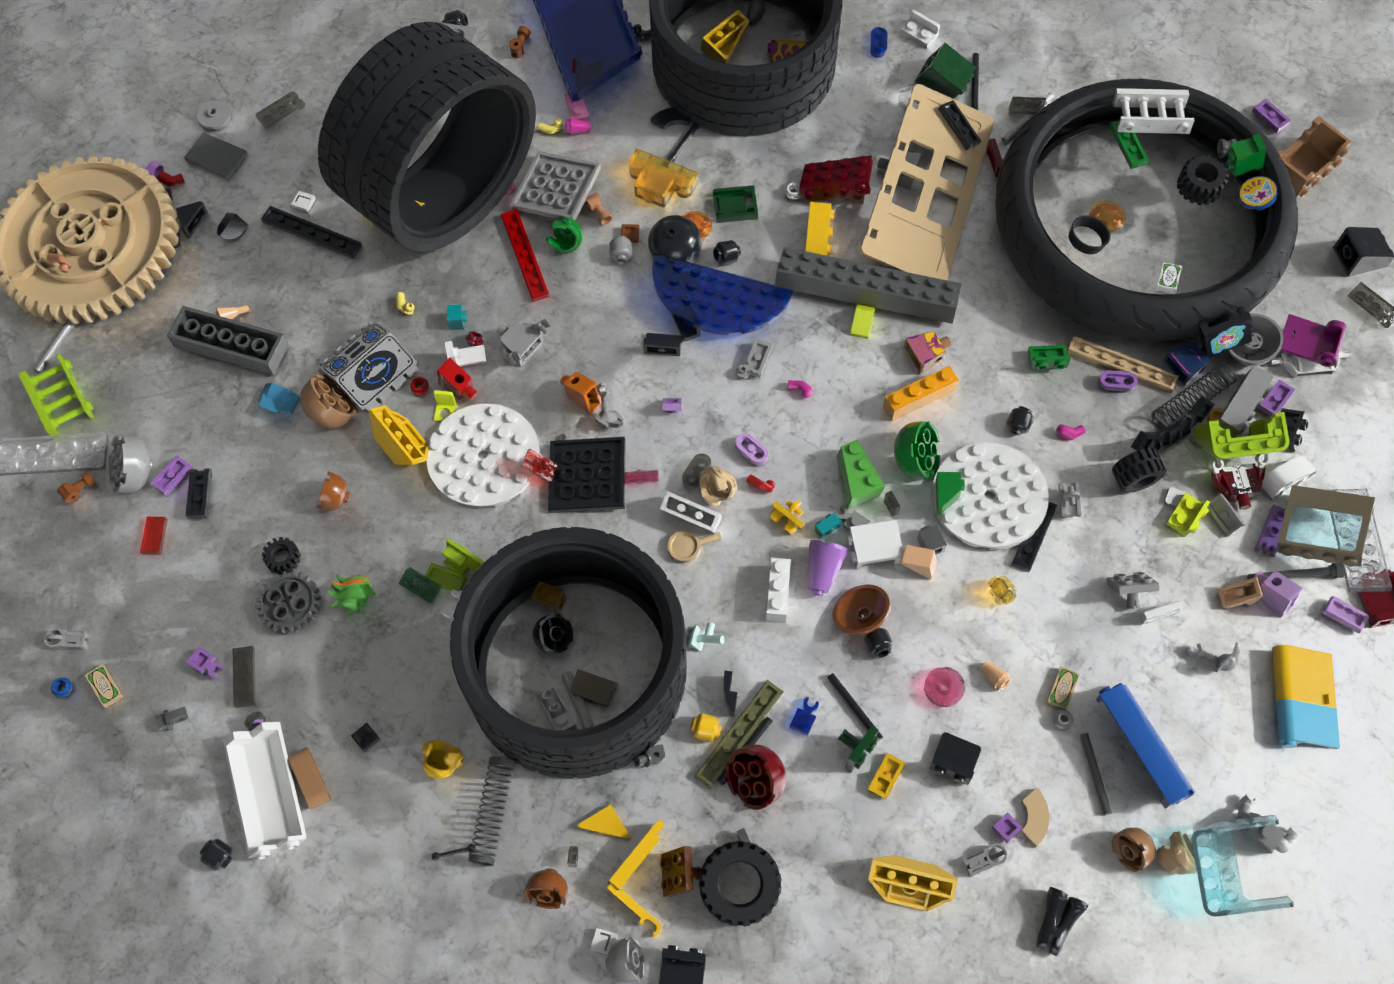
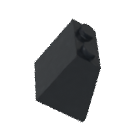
(1362, 250)

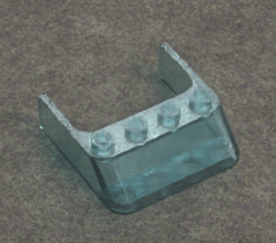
(1219, 869)

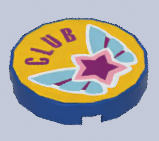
(1258, 193)

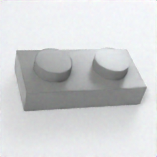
(1225, 515)

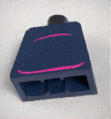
(1186, 361)

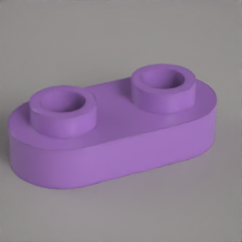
(1117, 380)

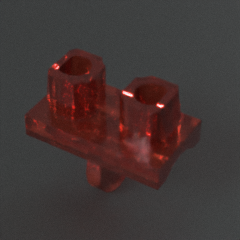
(539, 465)

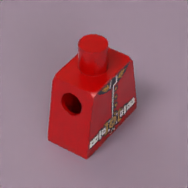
(456, 380)

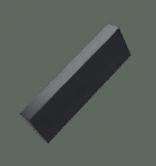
(959, 125)

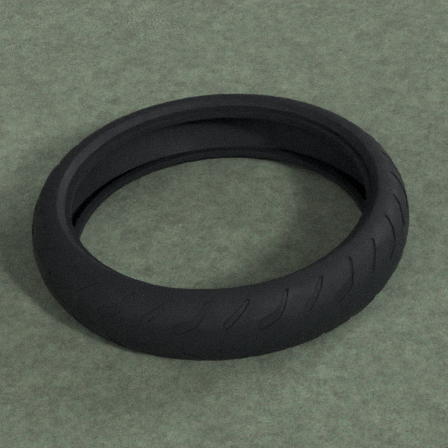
(1110, 307)

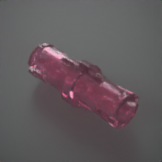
(641, 476)

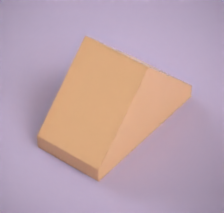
(919, 560)

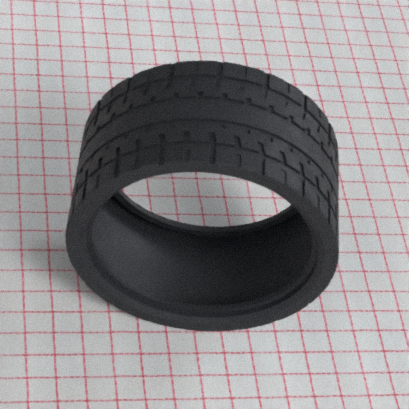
(739, 97)
(389, 109)
(558, 559)

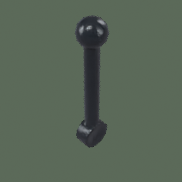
(435, 856)

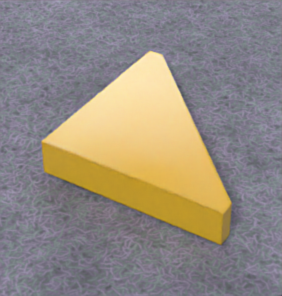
(606, 823)

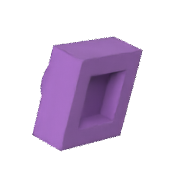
(671, 405)
(1007, 827)

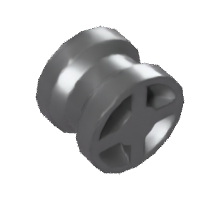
(1223, 147)

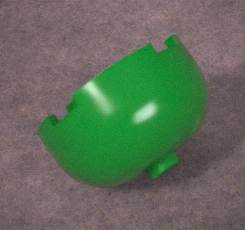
(914, 449)

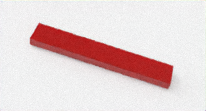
(525, 255)

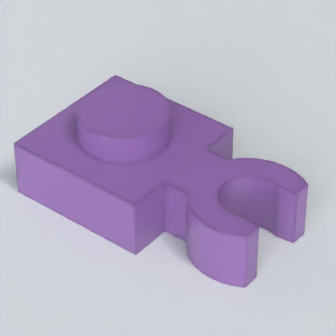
(204, 661)

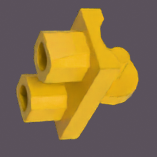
(793, 522)

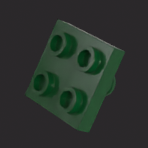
(859, 747)

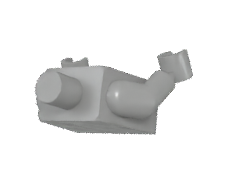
(521, 340)

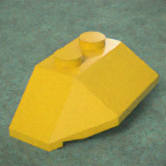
(397, 437)
(911, 882)

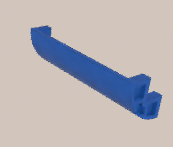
(1147, 744)

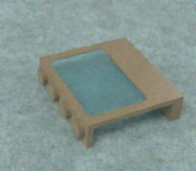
(1325, 525)

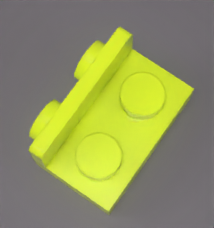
(1187, 514)

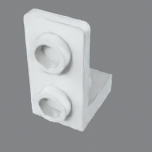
(465, 356)

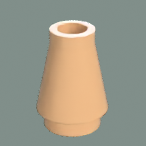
(996, 675)

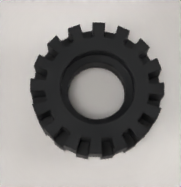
(276, 546)

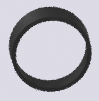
(1094, 224)

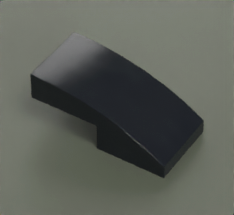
(729, 696)

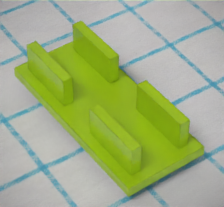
(460, 559)

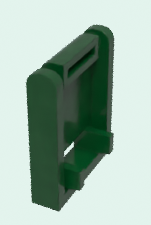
(731, 204)

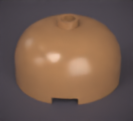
(324, 403)

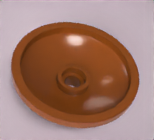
(861, 609)

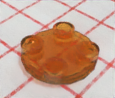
(1110, 214)
(702, 222)

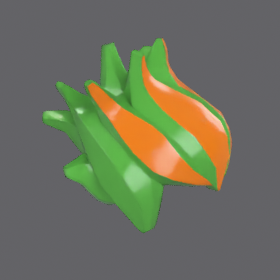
(351, 592)

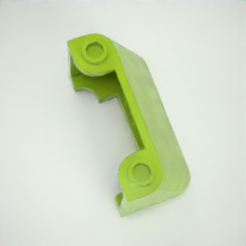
(1265, 437)

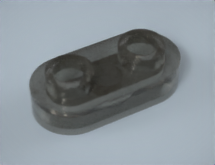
(695, 471)

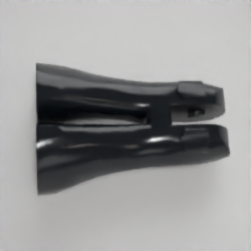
(1072, 911)

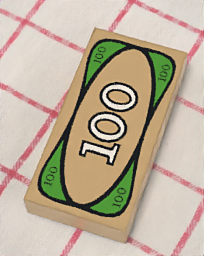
(104, 686)
(1063, 688)

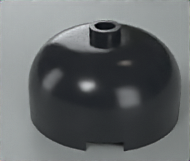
(683, 243)

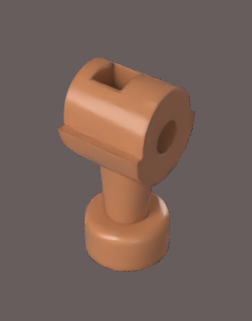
(593, 203)

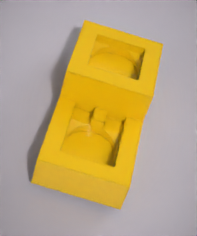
(886, 775)

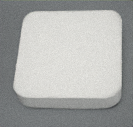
(1173, 497)

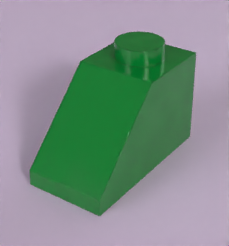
(948, 489)

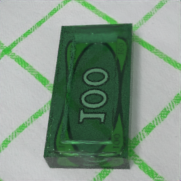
(419, 584)

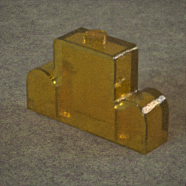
(660, 178)

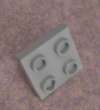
(1132, 586)

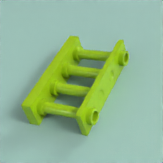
(37, 396)

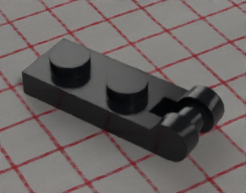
(198, 493)

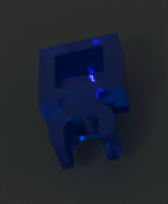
(804, 719)

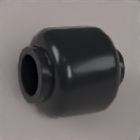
(456, 17)
(726, 252)
(1020, 420)
(879, 643)
(216, 854)

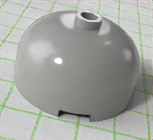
(128, 464)

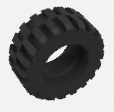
(769, 889)

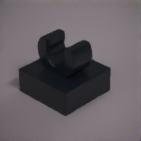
(365, 737)

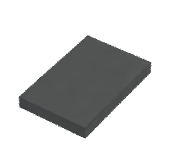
(215, 155)

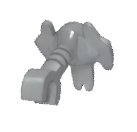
(606, 417)
(1224, 662)

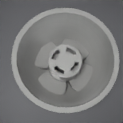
(1265, 343)

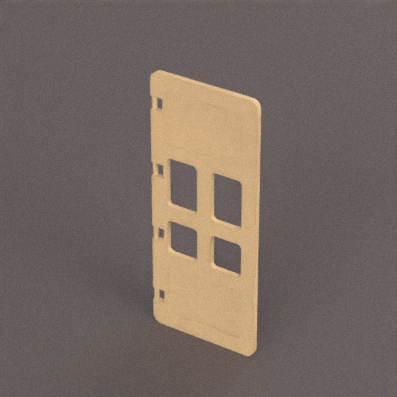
(908, 238)

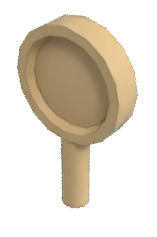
(685, 545)

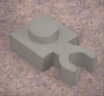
(853, 519)

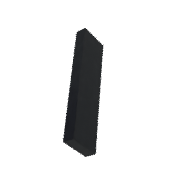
(1029, 548)

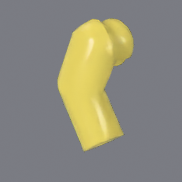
(551, 129)
(402, 306)

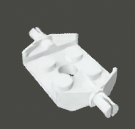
(1296, 365)

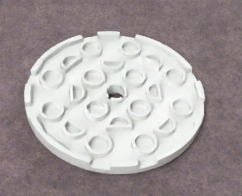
(475, 481)
(1018, 501)

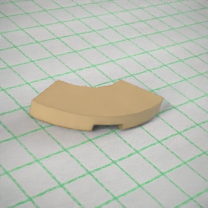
(1037, 817)

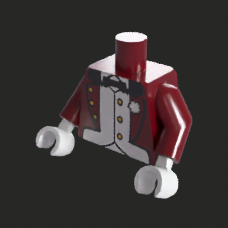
(1240, 481)

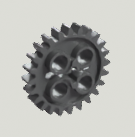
(306, 594)

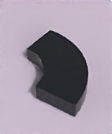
(669, 117)

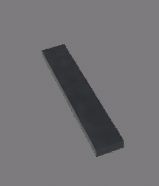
(311, 232)

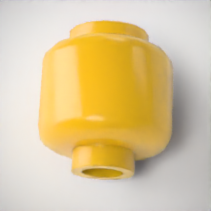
(705, 727)

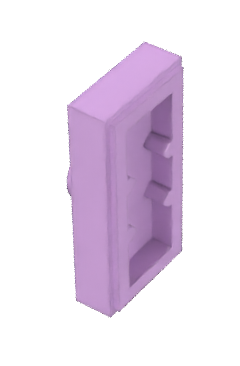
(1345, 614)

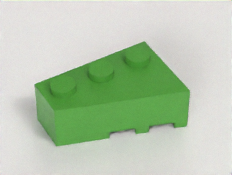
(858, 475)

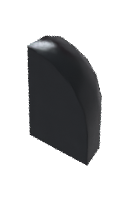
(231, 226)

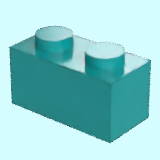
(828, 525)

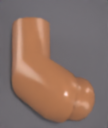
(65, 265)

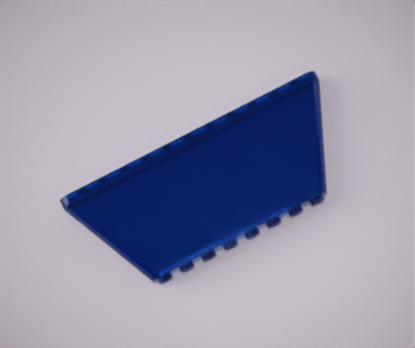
(593, 34)

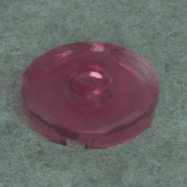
(949, 678)

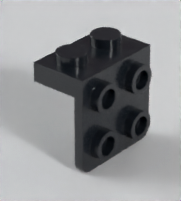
(955, 758)
(682, 966)

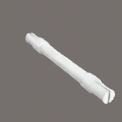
(1014, 130)

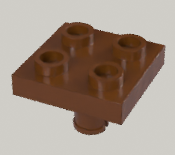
(678, 871)

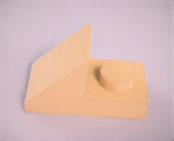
(1240, 593)

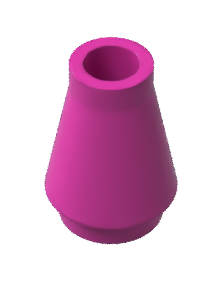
(576, 126)

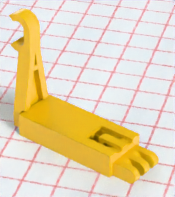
(627, 869)

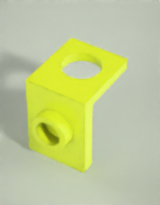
(444, 400)

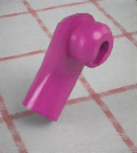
(800, 385)
(1070, 433)

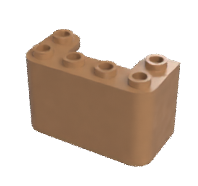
(1314, 155)

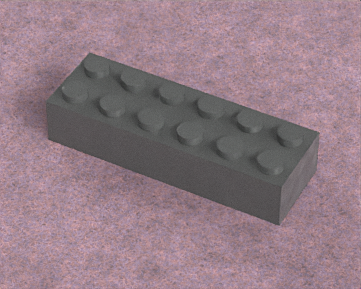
(228, 340)

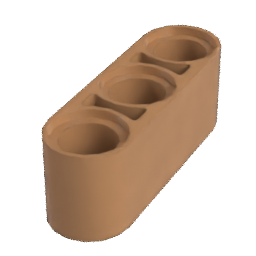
(309, 778)

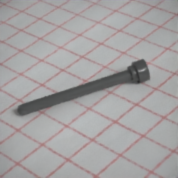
(1334, 570)

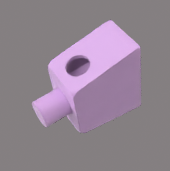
(1278, 592)

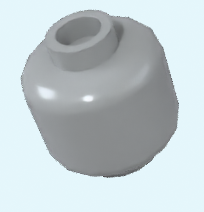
(621, 249)

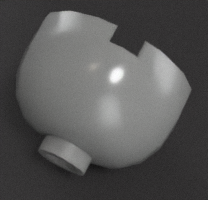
(624, 960)

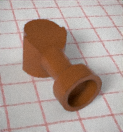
(516, 44)
(71, 492)

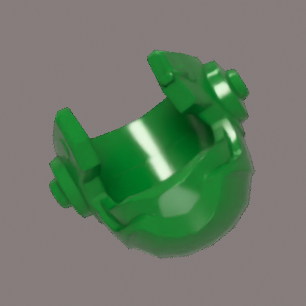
(567, 234)

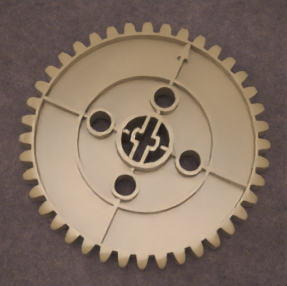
(104, 220)

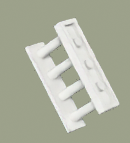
(1153, 99)

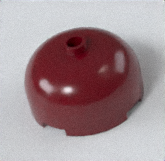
(766, 775)

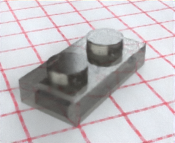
(1027, 105)

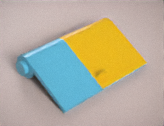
(1305, 697)

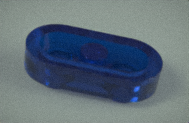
(878, 42)

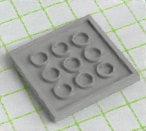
(555, 186)

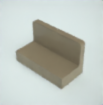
(593, 687)

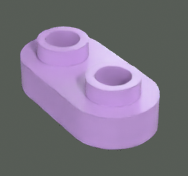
(753, 449)

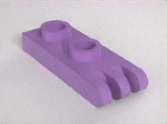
(1271, 530)

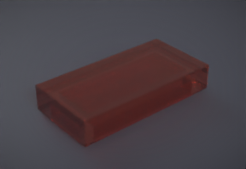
(153, 535)

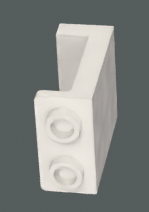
(875, 543)

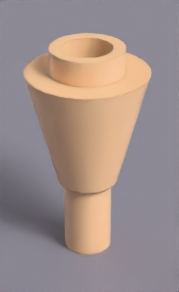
(231, 312)

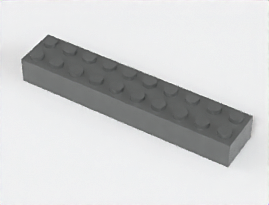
(868, 285)

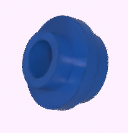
(56, 685)

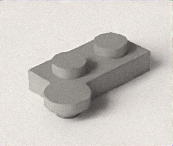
(756, 360)

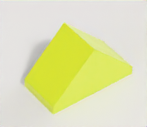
(862, 321)

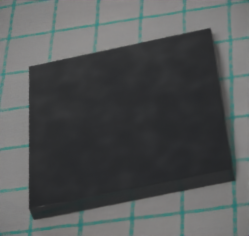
(587, 475)

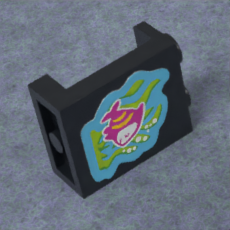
(1226, 334)

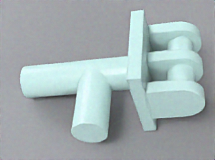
(697, 637)

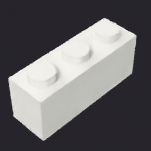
(691, 511)
(778, 590)

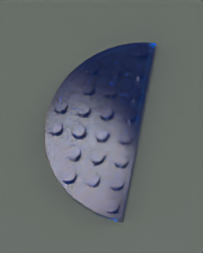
(715, 298)

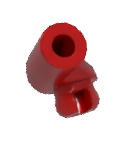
(169, 180)
(767, 486)

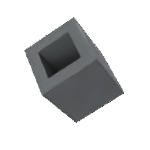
(931, 538)

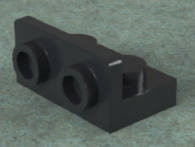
(1296, 425)

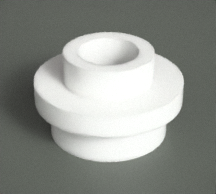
(789, 191)

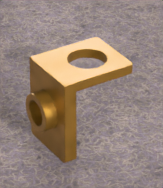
(549, 596)

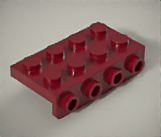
(836, 178)

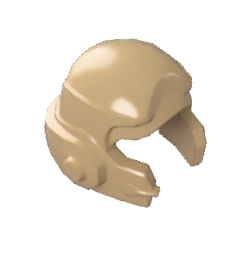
(717, 485)
(1178, 857)

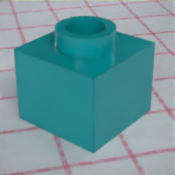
(456, 316)

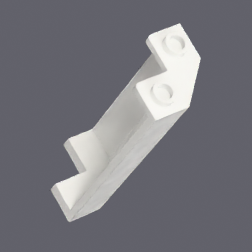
(264, 790)

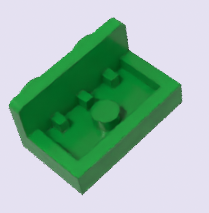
(1048, 357)

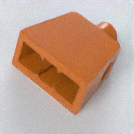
(582, 391)

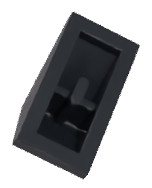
(191, 216)

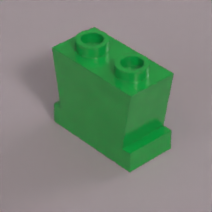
(1246, 155)

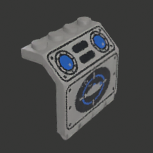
(370, 366)

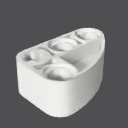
(1288, 474)

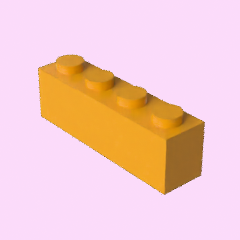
(920, 393)

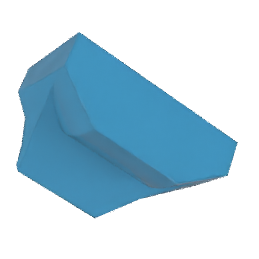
(278, 398)

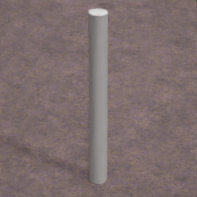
(53, 347)

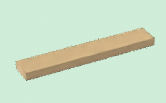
(1118, 362)

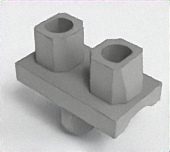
(1069, 500)

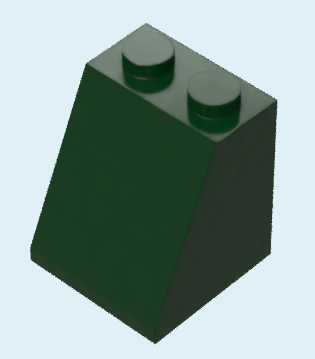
(946, 72)

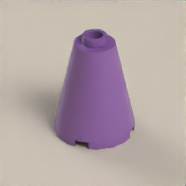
(824, 565)

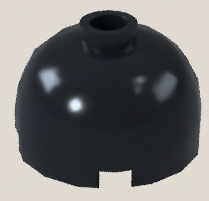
(552, 634)

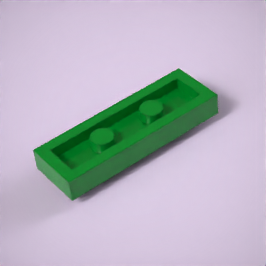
(1130, 147)

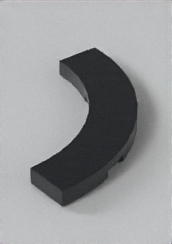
(1175, 433)

